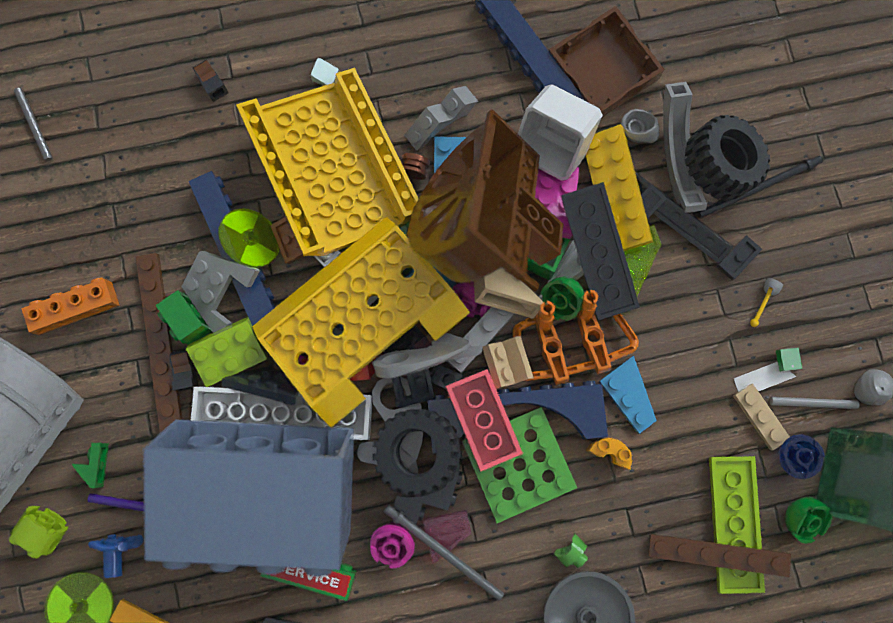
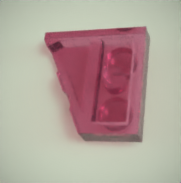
(447, 530)

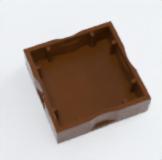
(607, 61)

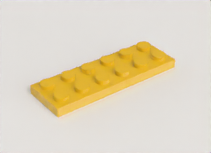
(612, 164)

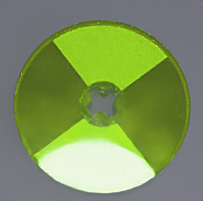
(234, 238)
(77, 588)

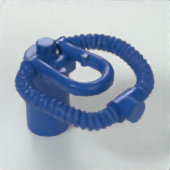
(112, 552)

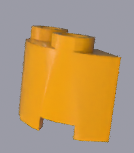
(617, 450)

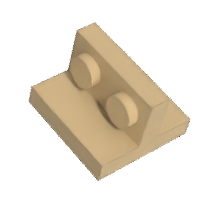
(507, 362)

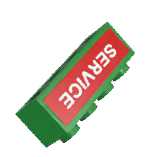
(336, 584)

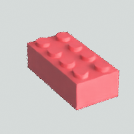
(483, 420)

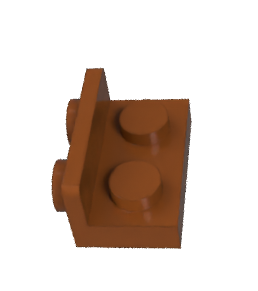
(286, 241)

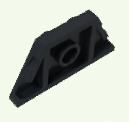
(264, 383)

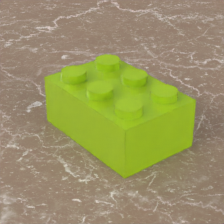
(226, 352)

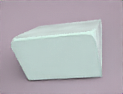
(323, 72)

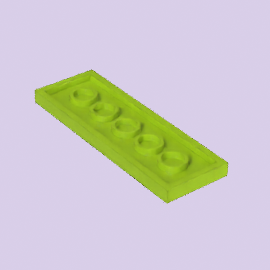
(736, 517)

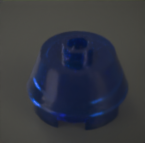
(801, 456)

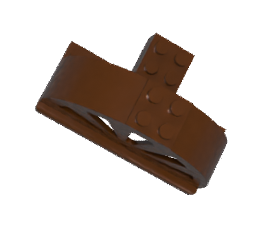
(484, 209)

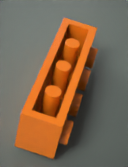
(70, 306)

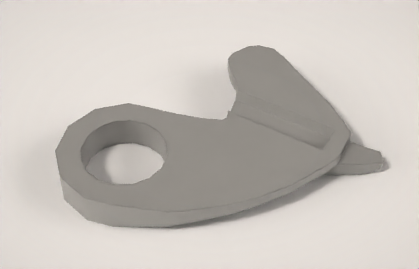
(410, 361)

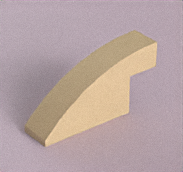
(506, 293)

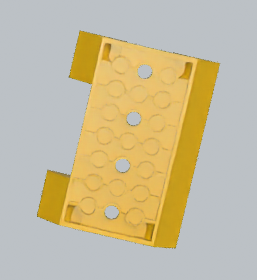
(341, 296)

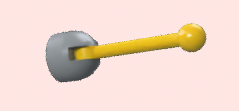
(771, 287)

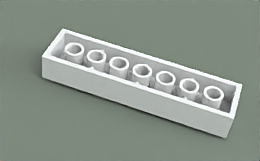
(241, 407)

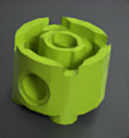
(38, 531)

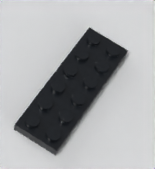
(600, 250)

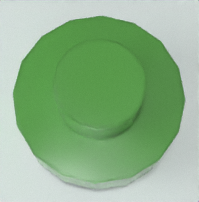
(572, 553)

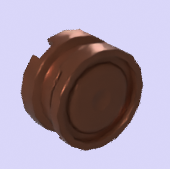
(415, 165)

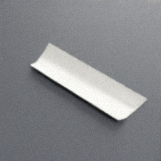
(763, 377)

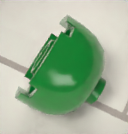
(565, 295)
(807, 519)

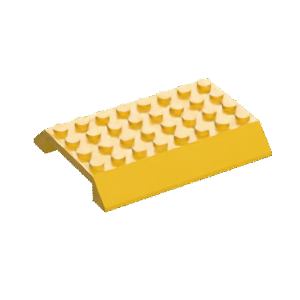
(330, 163)

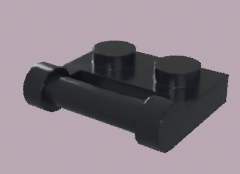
(419, 385)

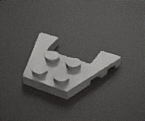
(209, 281)

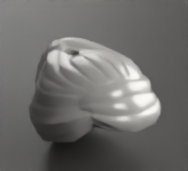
(640, 126)
(874, 387)

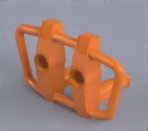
(588, 327)

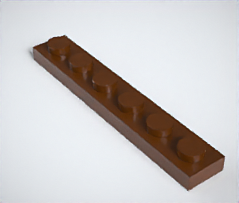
(720, 555)

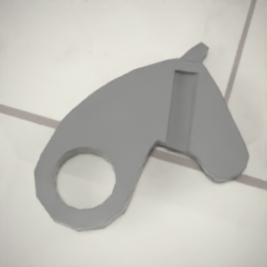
(412, 441)

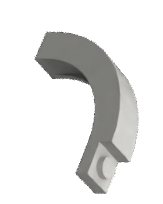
(676, 134)

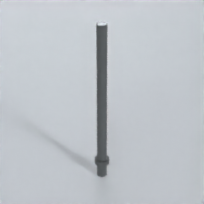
(398, 517)

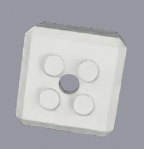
(559, 130)

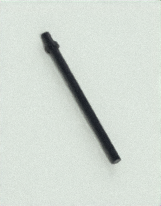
(806, 165)

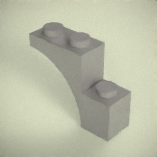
(436, 117)

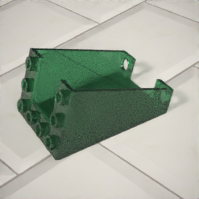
(859, 478)

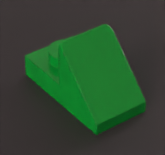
(94, 472)

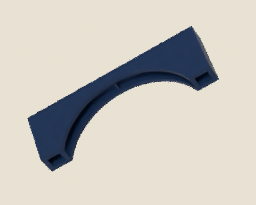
(579, 405)

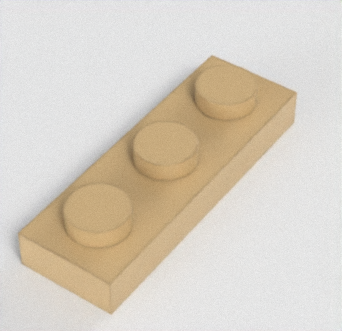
(761, 416)

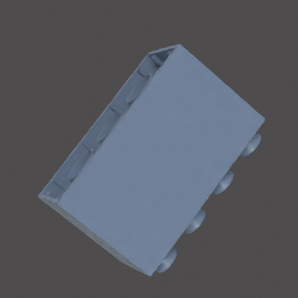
(248, 496)

